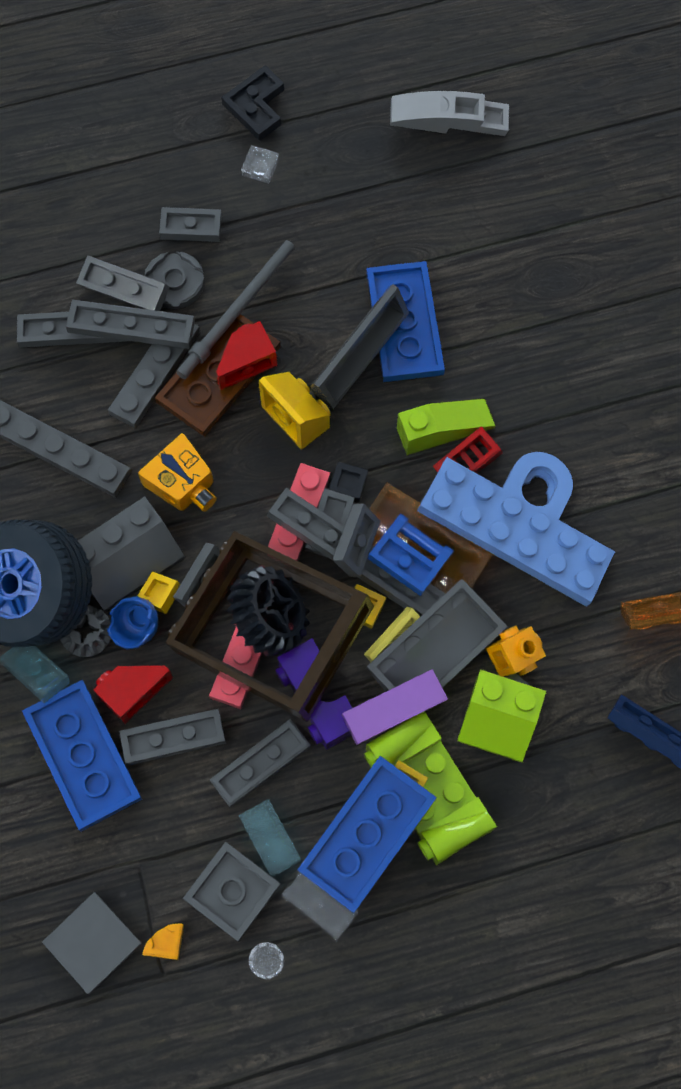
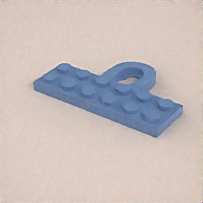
(517, 530)

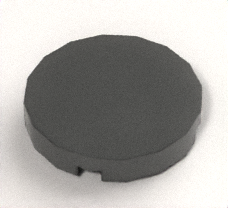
(181, 274)

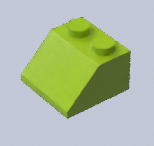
(501, 716)

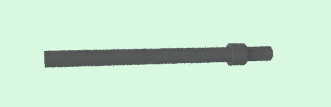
(201, 350)

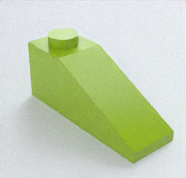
(441, 423)

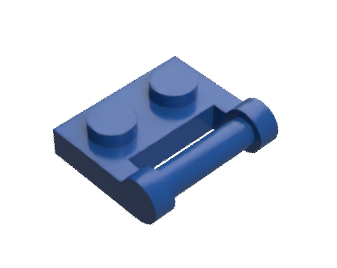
(404, 561)

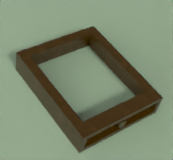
(215, 586)

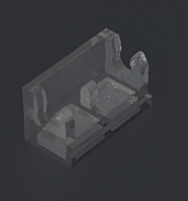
(319, 906)

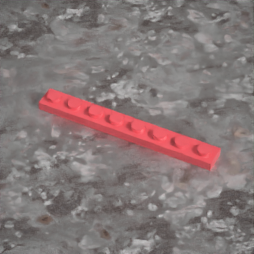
(308, 485)

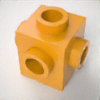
(516, 651)

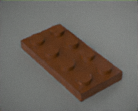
(198, 397)

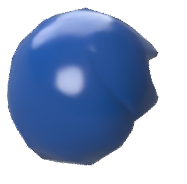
(133, 622)

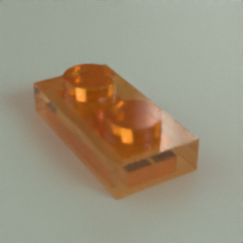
(652, 611)

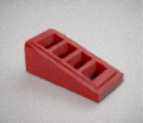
(469, 443)

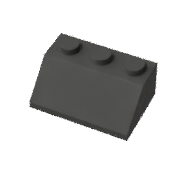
(127, 552)

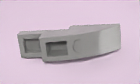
(449, 109)

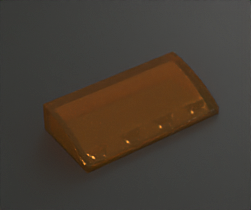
(467, 560)

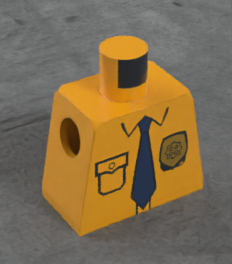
(179, 476)

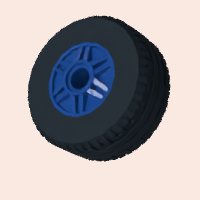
(41, 583)

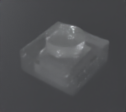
(260, 164)

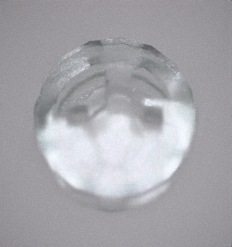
(268, 962)

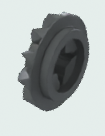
(94, 642)

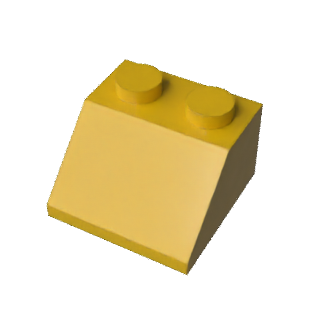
(294, 407)

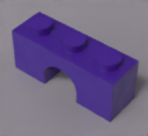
(327, 717)

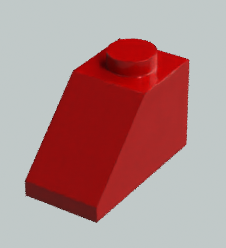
(246, 355)
(130, 688)

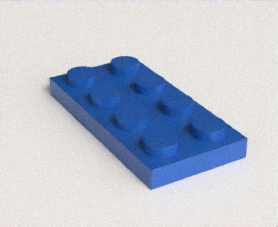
(415, 345)
(81, 755)
(367, 834)

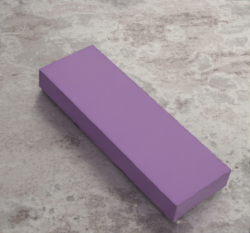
(394, 707)

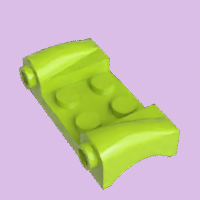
(456, 814)

